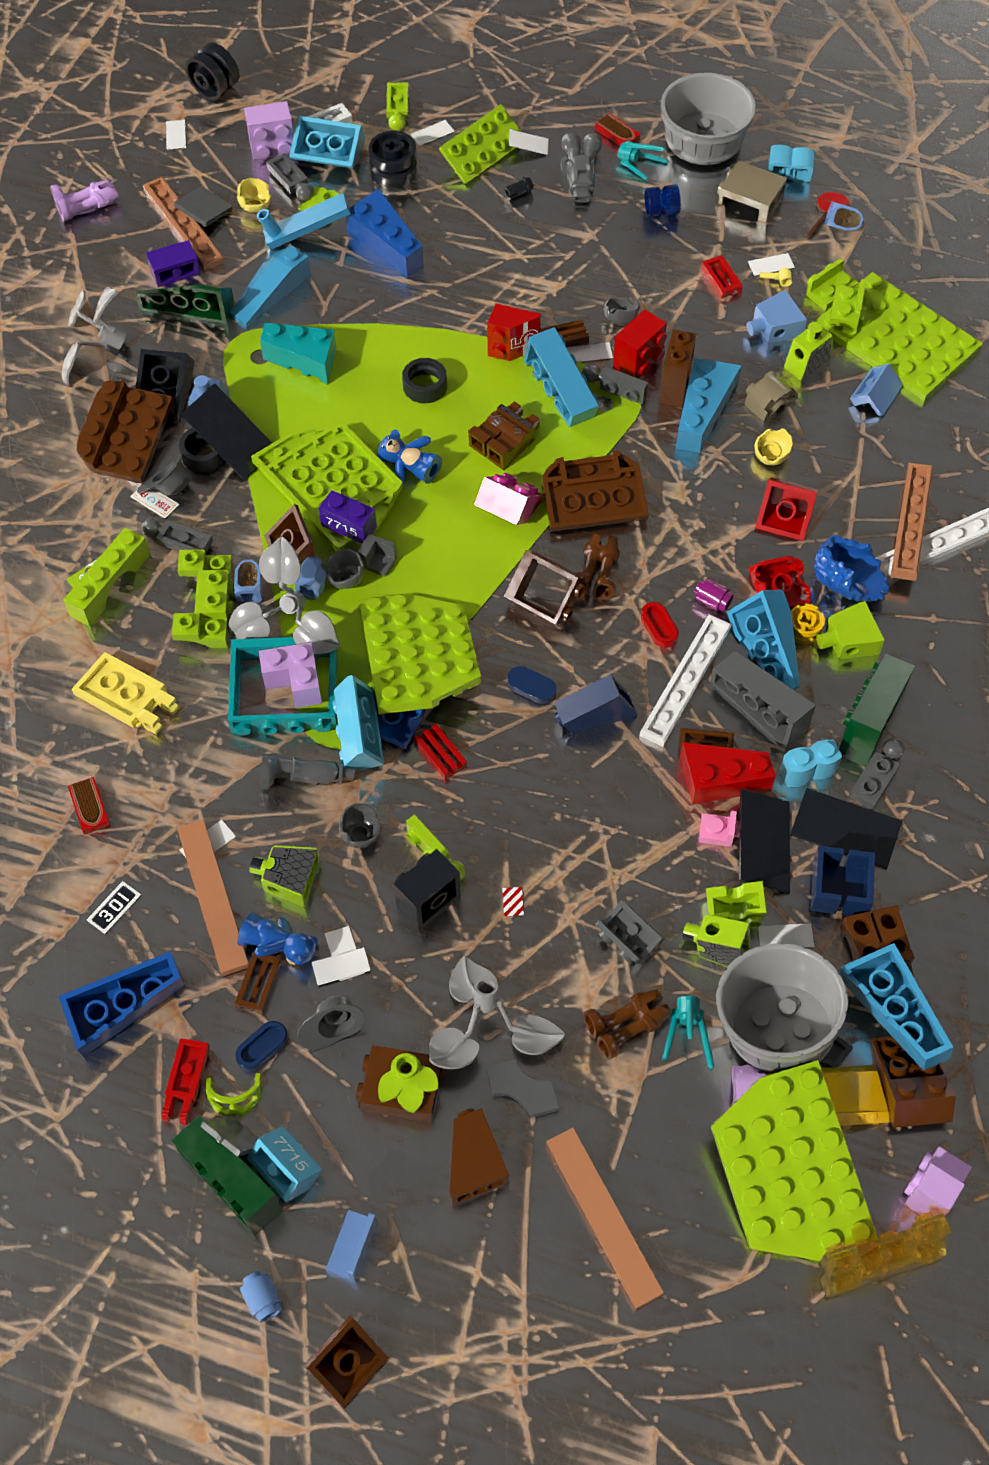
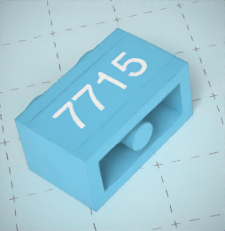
(284, 1163)

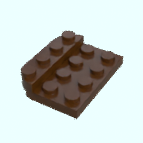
(123, 431)
(593, 492)

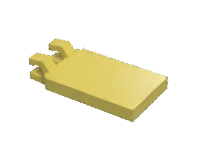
(125, 693)

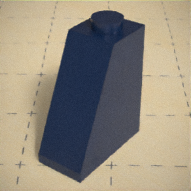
(595, 706)

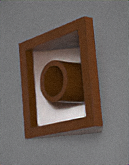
(294, 529)
(346, 1361)

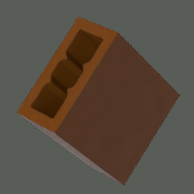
(376, 1066)

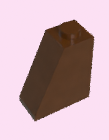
(474, 1158)

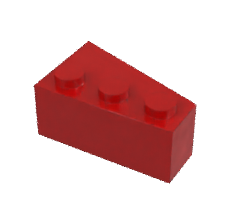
(721, 772)

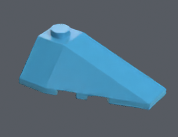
(271, 283)

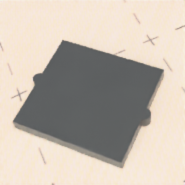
(231, 1134)

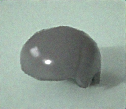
(620, 311)
(345, 569)
(359, 825)

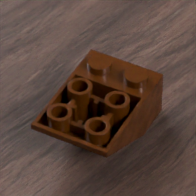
(910, 1093)

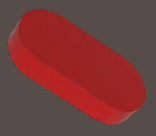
(659, 625)

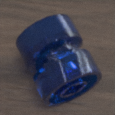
(664, 200)

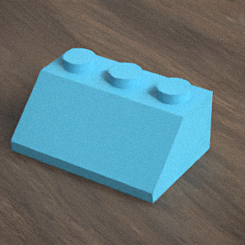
(327, 142)
(357, 725)

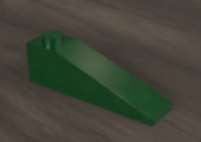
(194, 302)

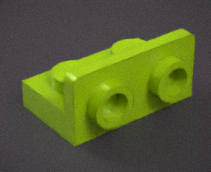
(822, 285)
(847, 305)

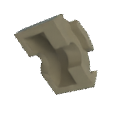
(768, 395)

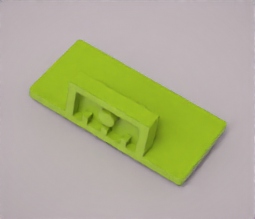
(480, 144)

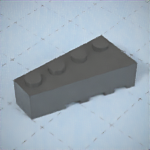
(764, 699)

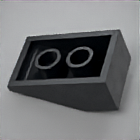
(168, 375)

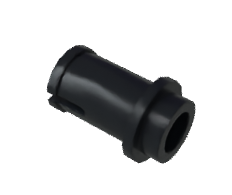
(523, 186)

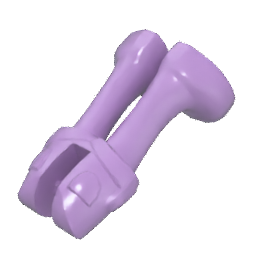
(97, 194)

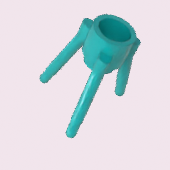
(630, 152)
(688, 1013)

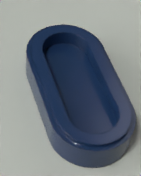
(531, 685)
(261, 1046)

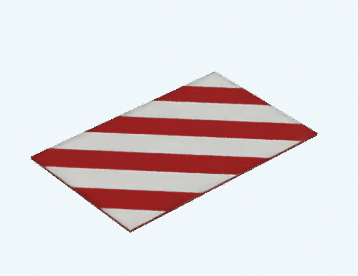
(513, 901)

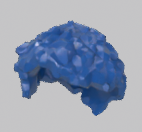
(850, 570)

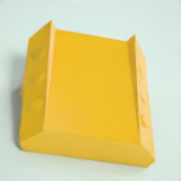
(856, 1095)

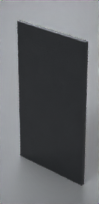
(226, 429)
(845, 826)
(764, 840)

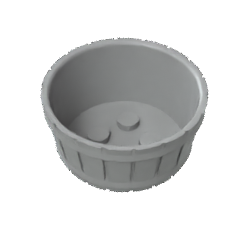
(706, 117)
(781, 1006)

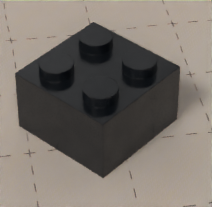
(427, 888)

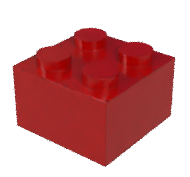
(640, 345)

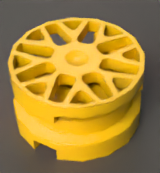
(805, 632)

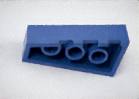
(385, 233)
(115, 1002)

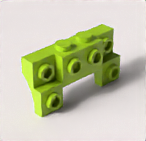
(213, 599)

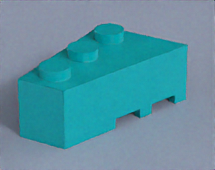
(299, 347)

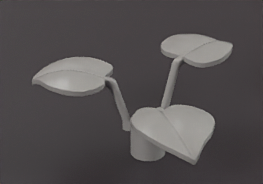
(108, 334)
(282, 565)
(471, 982)

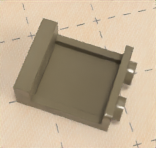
(753, 187)

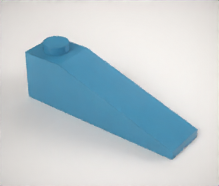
(768, 633)

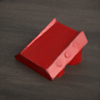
(785, 575)

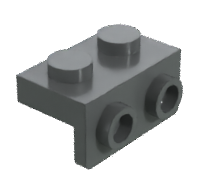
(630, 933)

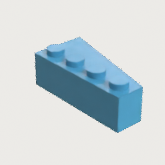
(560, 376)
(706, 396)
(896, 1001)

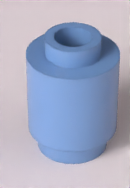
(261, 1296)

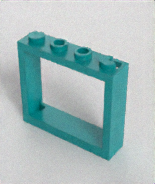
(270, 724)

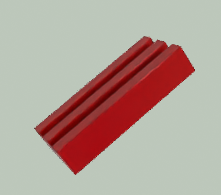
(718, 278)
(429, 735)

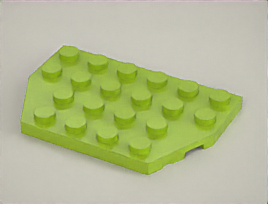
(326, 460)
(417, 651)
(792, 1166)

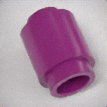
(713, 595)

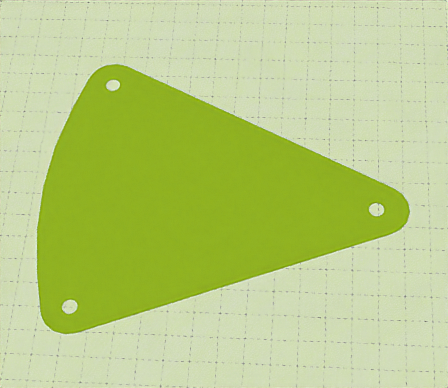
(440, 536)

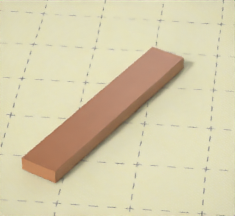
(184, 226)
(911, 522)
(212, 897)
(604, 1219)

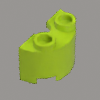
(739, 903)

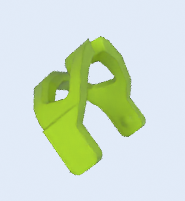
(254, 1091)

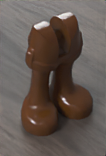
(606, 555)
(639, 1008)

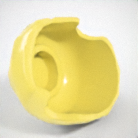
(253, 195)
(773, 446)

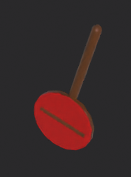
(823, 204)

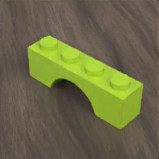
(90, 594)

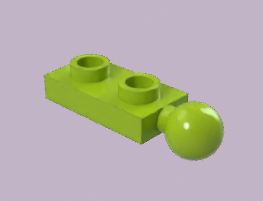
(397, 105)
(420, 835)

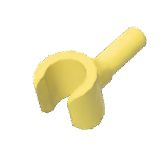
(783, 276)

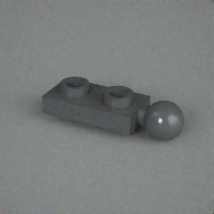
(290, 176)
(617, 383)
(176, 535)
(877, 774)

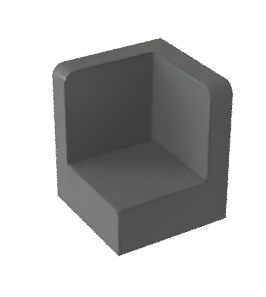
(378, 554)

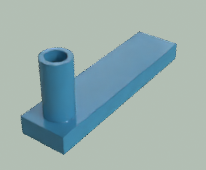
(302, 222)

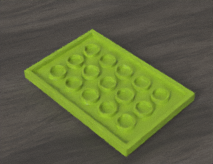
(906, 335)

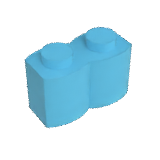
(791, 162)
(814, 763)

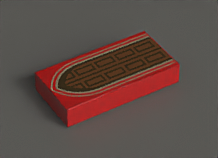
(616, 130)
(88, 805)

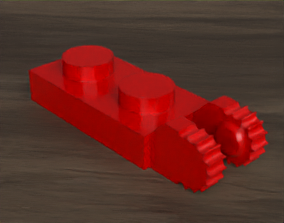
(185, 1078)

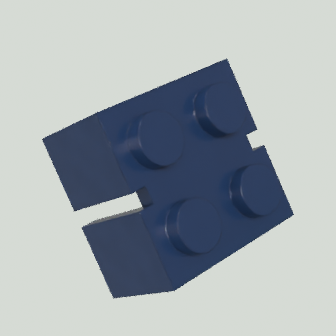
(844, 886)

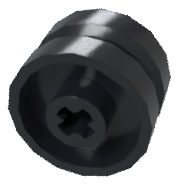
(212, 71)
(393, 158)

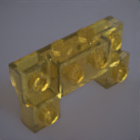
(889, 1255)

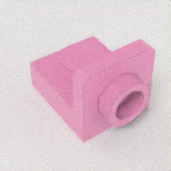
(719, 829)

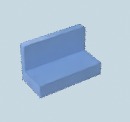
(878, 388)
(352, 1245)

